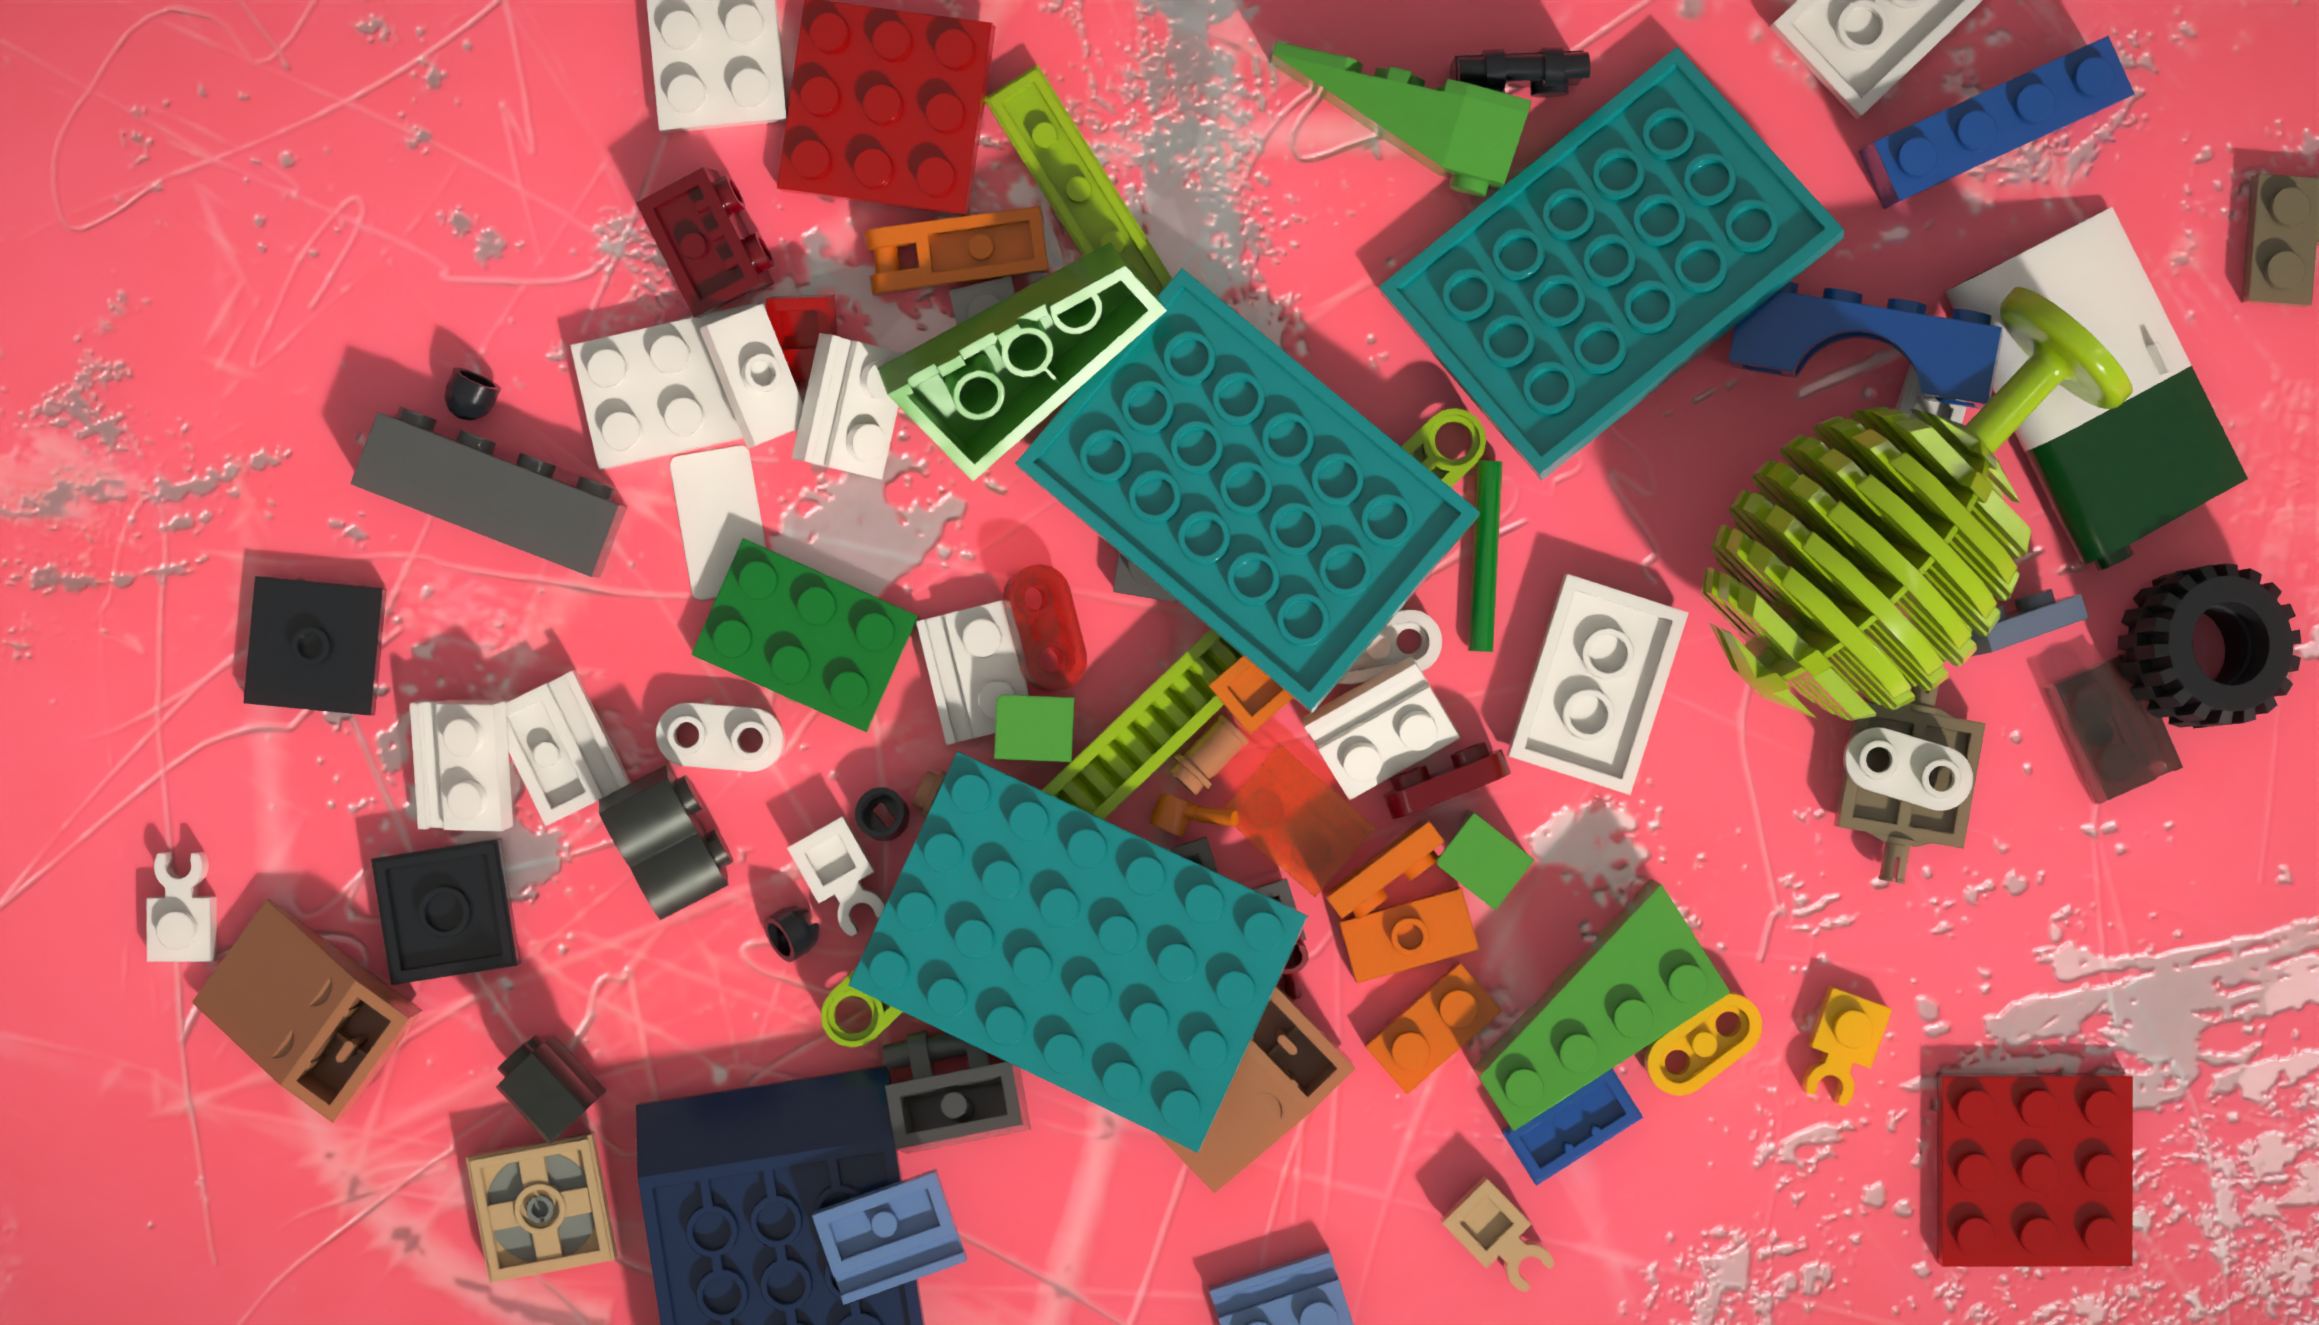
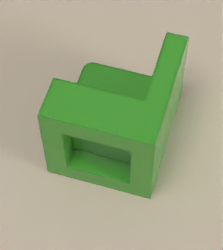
(1034, 728)
(1484, 860)

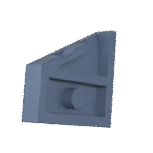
(2034, 616)

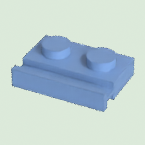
(889, 1236)
(1284, 1294)

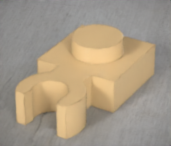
(1491, 1228)

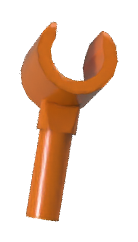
(1175, 814)

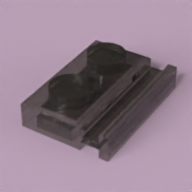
(2109, 731)

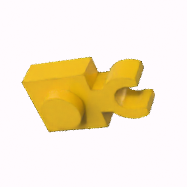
(1847, 1033)

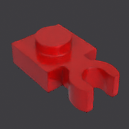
(797, 328)

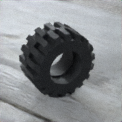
(2254, 637)

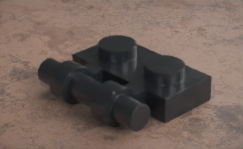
(1545, 72)

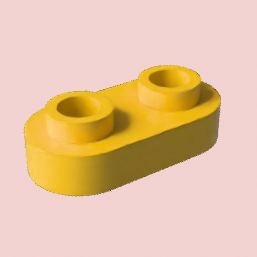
(1704, 1047)

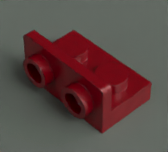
(706, 240)

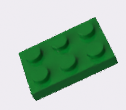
(805, 635)

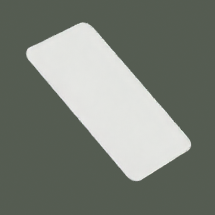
(715, 513)

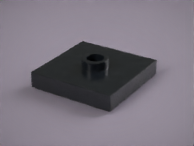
(315, 646)
(446, 911)

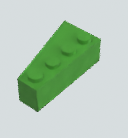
(1021, 358)
(1611, 1003)

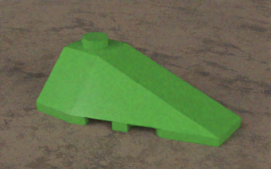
(1451, 130)

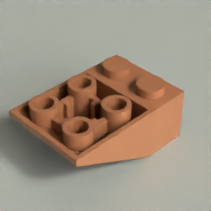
(305, 1011)
(1278, 1084)

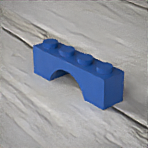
(1996, 122)
(1950, 356)

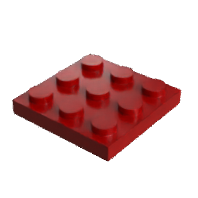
(886, 107)
(2034, 1169)

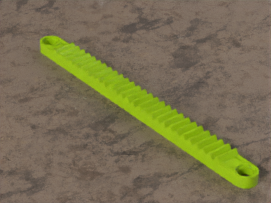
(1159, 720)

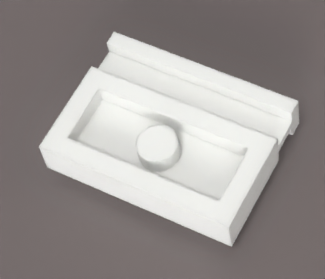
(846, 408)
(969, 667)
(1380, 727)
(562, 748)
(461, 764)

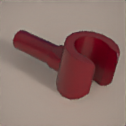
(1296, 962)

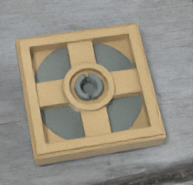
(541, 1207)

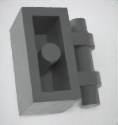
(952, 1105)

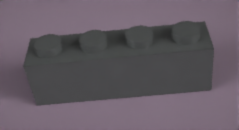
(489, 494)

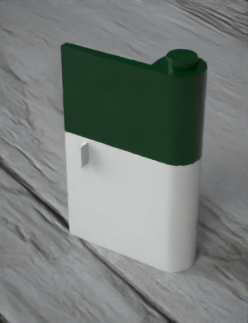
(2125, 466)

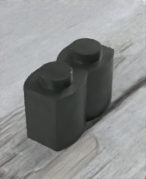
(665, 841)
(548, 1085)

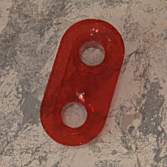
(1049, 627)

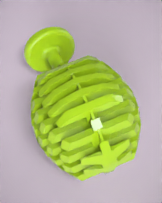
(1890, 534)

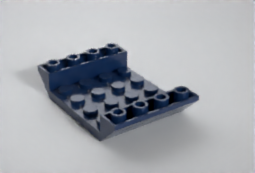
(734, 1195)

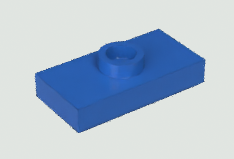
(1573, 1127)

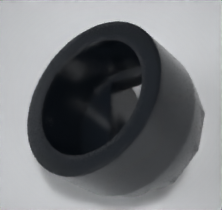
(470, 394)
(871, 823)
(790, 932)

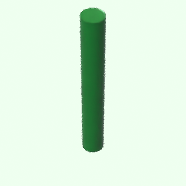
(1485, 556)

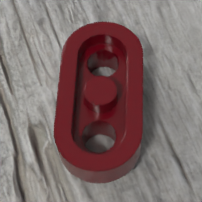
(1470, 770)

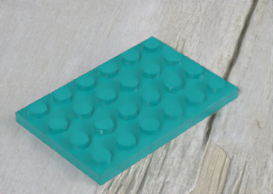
(1611, 262)
(1248, 491)
(1078, 951)

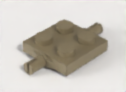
(1901, 822)

